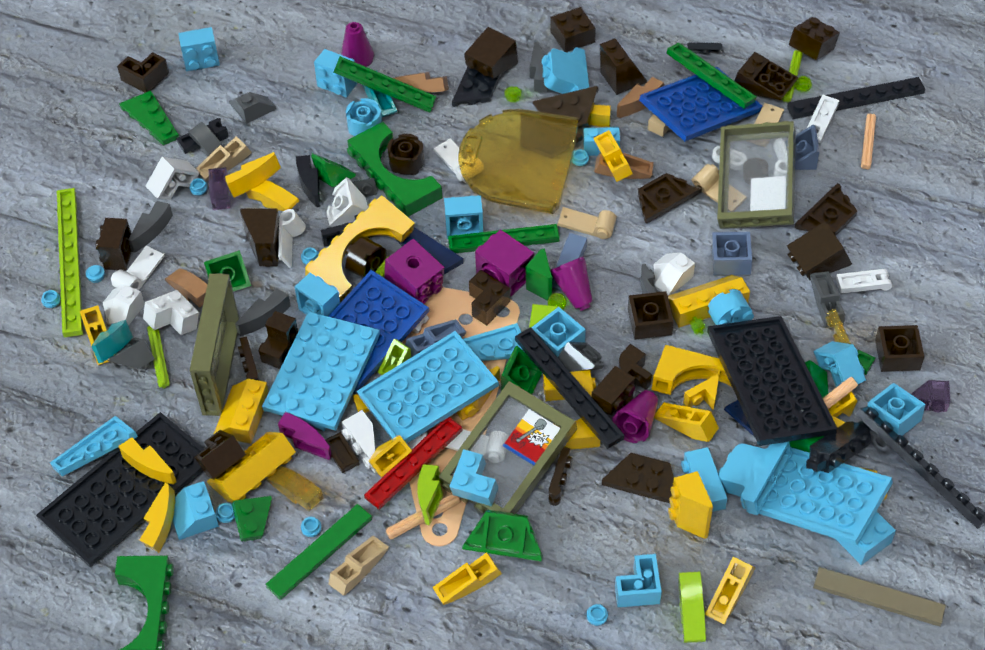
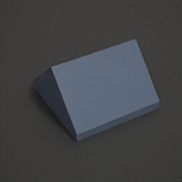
(807, 149)

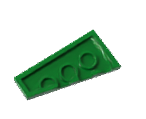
(150, 116)

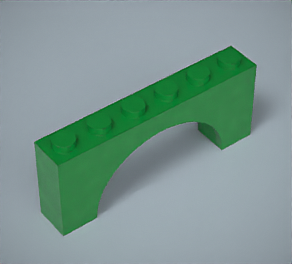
(406, 194)
(151, 578)

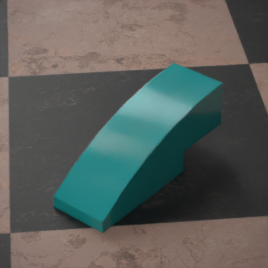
(384, 101)
(111, 341)

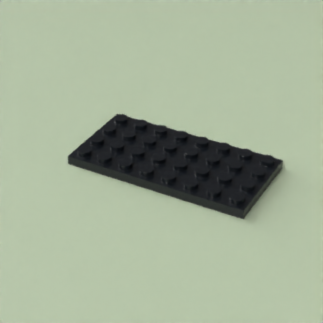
(771, 381)
(116, 496)

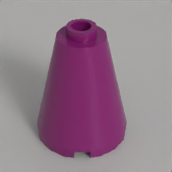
(357, 45)
(574, 282)
(637, 417)

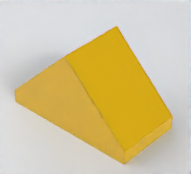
(389, 455)

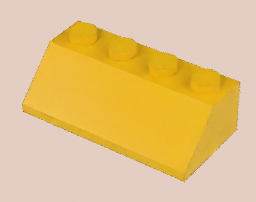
(695, 300)
(259, 462)

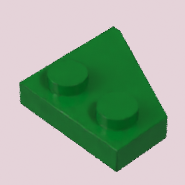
(251, 517)

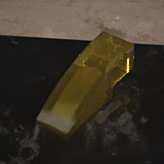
(296, 487)

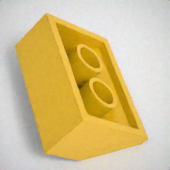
(243, 410)
(690, 505)

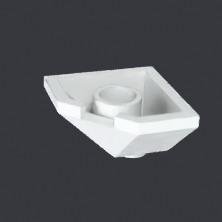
(346, 204)
(672, 272)
(123, 304)

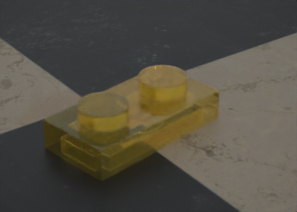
(834, 321)

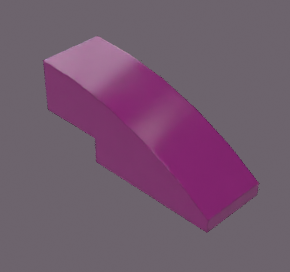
(304, 436)

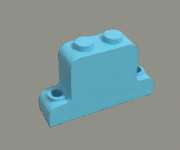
(565, 71)
(754, 472)

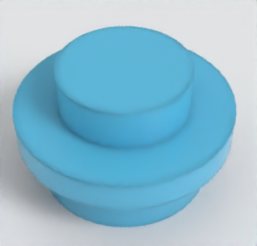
(580, 157)
(198, 186)
(309, 254)
(95, 273)
(50, 299)
(224, 513)
(311, 526)
(597, 614)

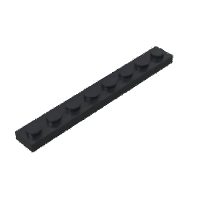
(860, 96)
(569, 388)
(922, 467)

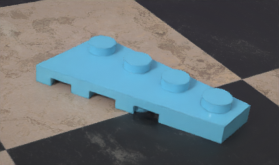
(495, 343)
(93, 446)

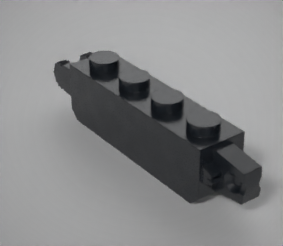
(837, 448)

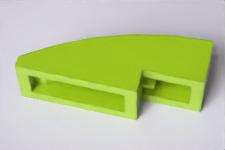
(429, 491)
(692, 607)

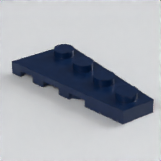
(442, 254)

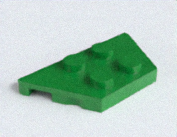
(504, 535)

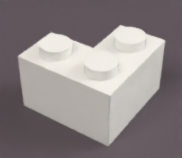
(169, 175)
(171, 310)

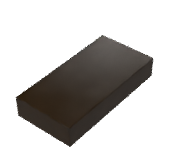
(342, 452)

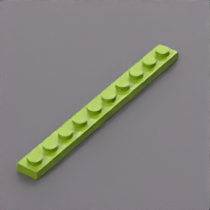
(69, 263)

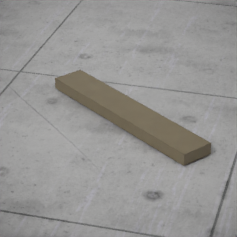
(879, 596)

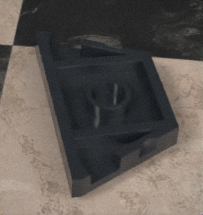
(475, 88)

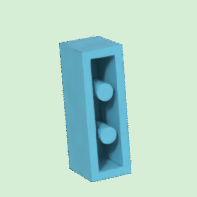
(702, 461)

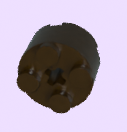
(405, 154)
(364, 256)

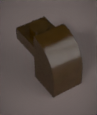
(632, 361)

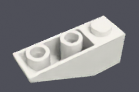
(361, 434)

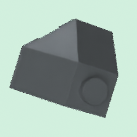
(252, 106)
(134, 354)
(580, 357)

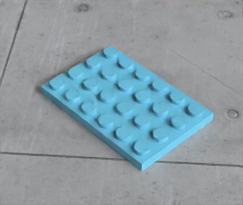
(321, 370)
(427, 388)
(827, 503)

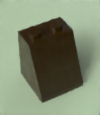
(492, 53)
(618, 67)
(262, 233)
(818, 252)

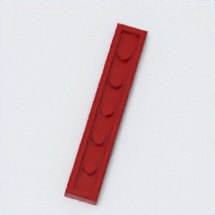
(412, 464)

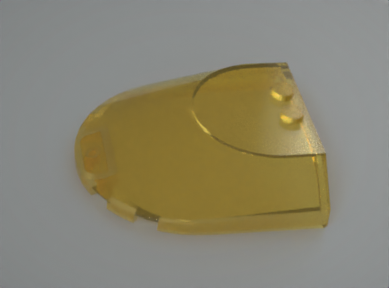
(519, 158)

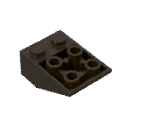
(765, 78)

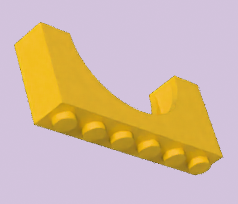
(378, 219)
(683, 365)

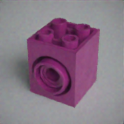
(504, 260)
(415, 271)

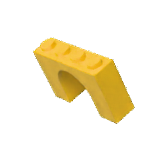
(583, 436)

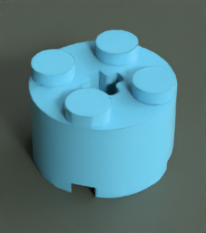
(362, 115)
(730, 308)

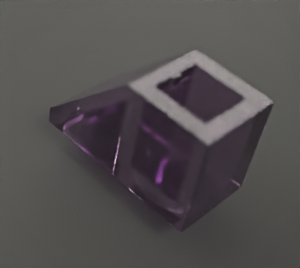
(219, 189)
(935, 395)

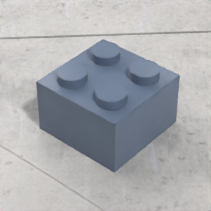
(731, 253)

